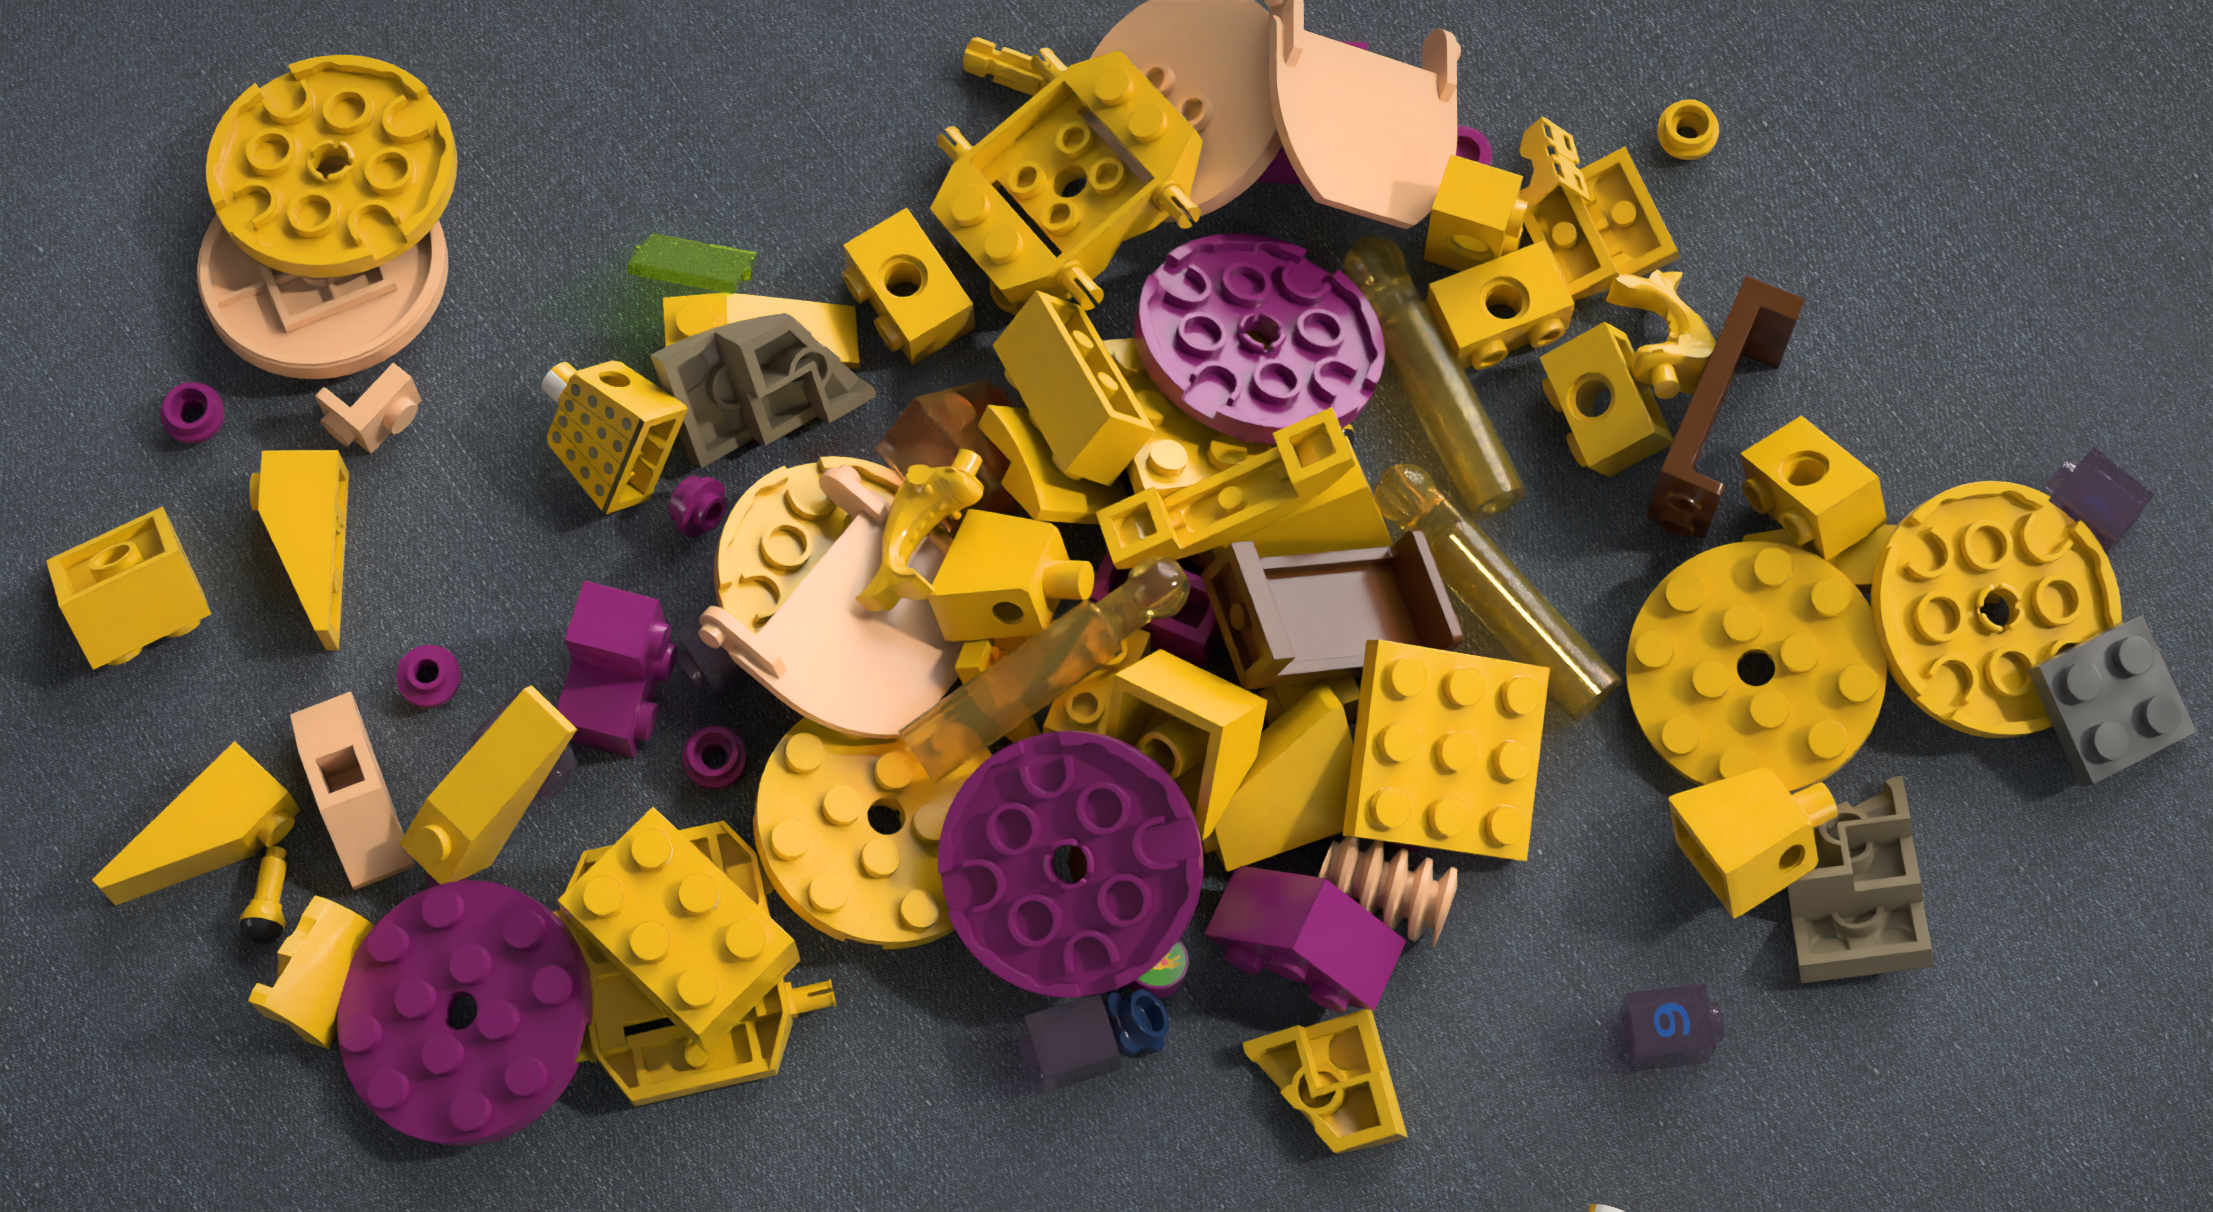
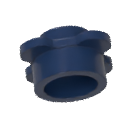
(1137, 1021)

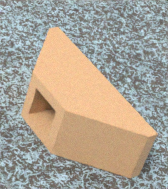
(350, 790)

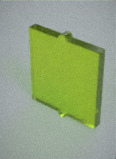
(692, 263)

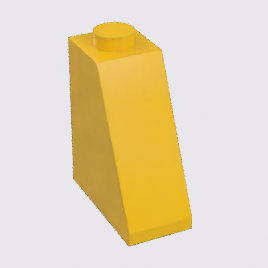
(1332, 521)
(1293, 787)

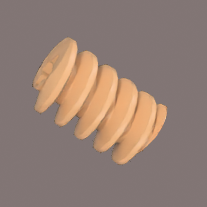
(1391, 885)

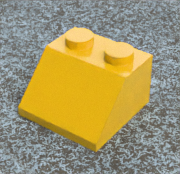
(128, 589)
(1191, 726)

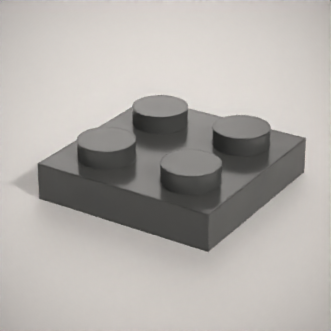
(2111, 700)

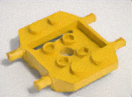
(1045, 150)
(665, 1060)

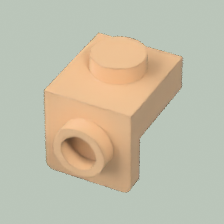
(382, 410)

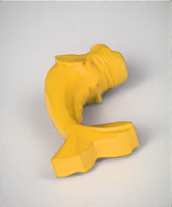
(1683, 357)
(918, 506)

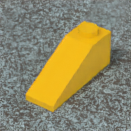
(829, 323)
(305, 512)
(488, 790)
(212, 824)

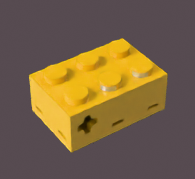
(679, 929)

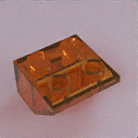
(941, 425)

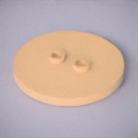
(1215, 72)
(319, 324)

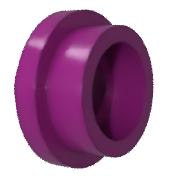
(184, 398)
(697, 505)
(433, 693)
(714, 739)

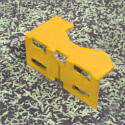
(1544, 175)

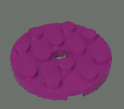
(1224, 285)
(1137, 848)
(527, 1025)

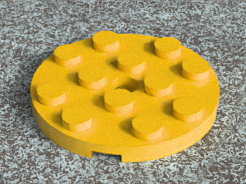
(358, 218)
(784, 531)
(1937, 579)
(1744, 603)
(827, 855)

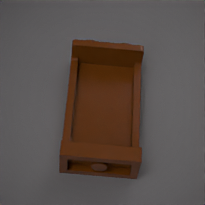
(1757, 328)
(1314, 611)

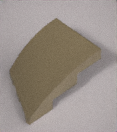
(754, 384)
(1864, 897)

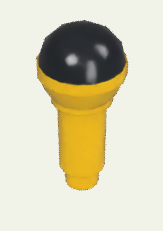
(263, 917)

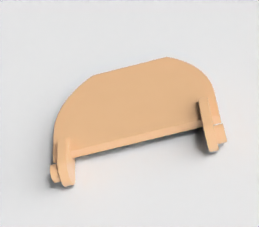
(1361, 124)
(833, 655)

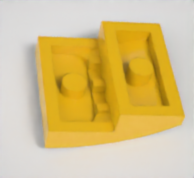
(1604, 236)
(1035, 478)

